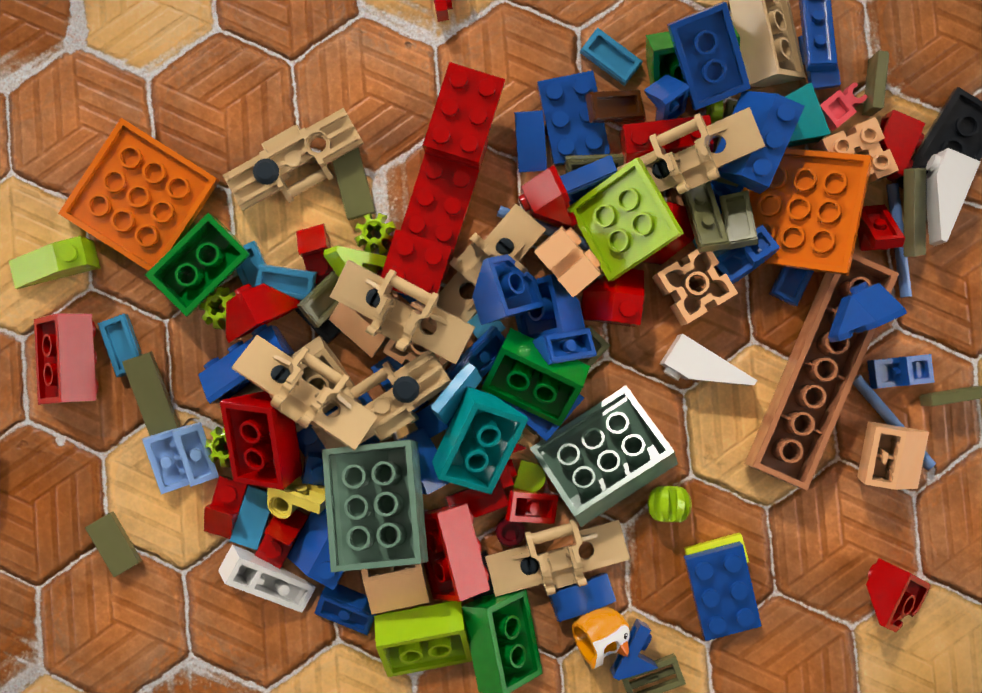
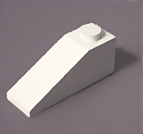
(946, 189)
(694, 362)
(255, 576)

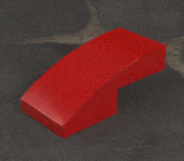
(480, 502)

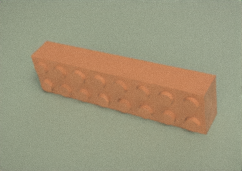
(814, 382)

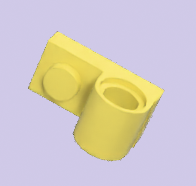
(285, 502)

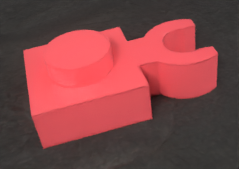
(840, 106)

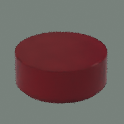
(510, 532)

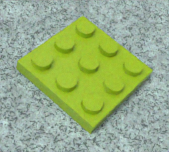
(625, 219)

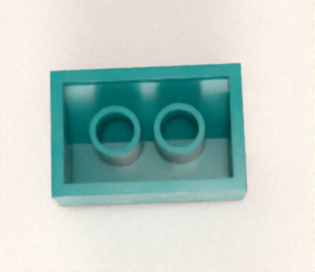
(478, 441)

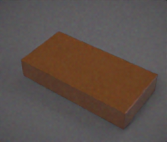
(614, 106)

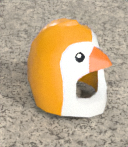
(601, 634)

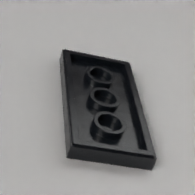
(955, 128)

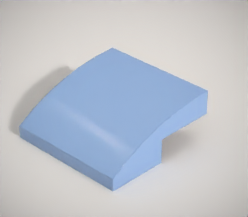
(180, 457)

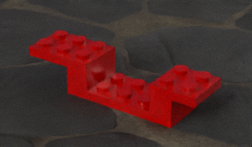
(446, 178)

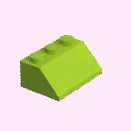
(422, 638)

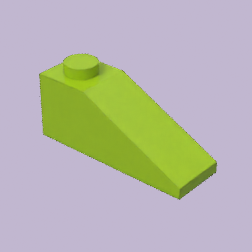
(54, 262)

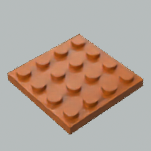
(138, 195)
(814, 209)

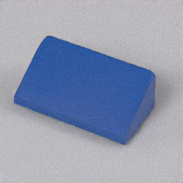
(588, 177)
(566, 346)
(346, 608)

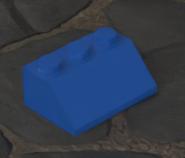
(776, 121)
(219, 378)
(311, 551)

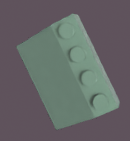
(604, 455)
(374, 506)

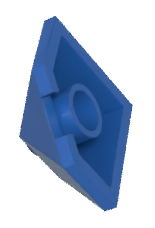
(504, 290)
(864, 310)
(559, 313)

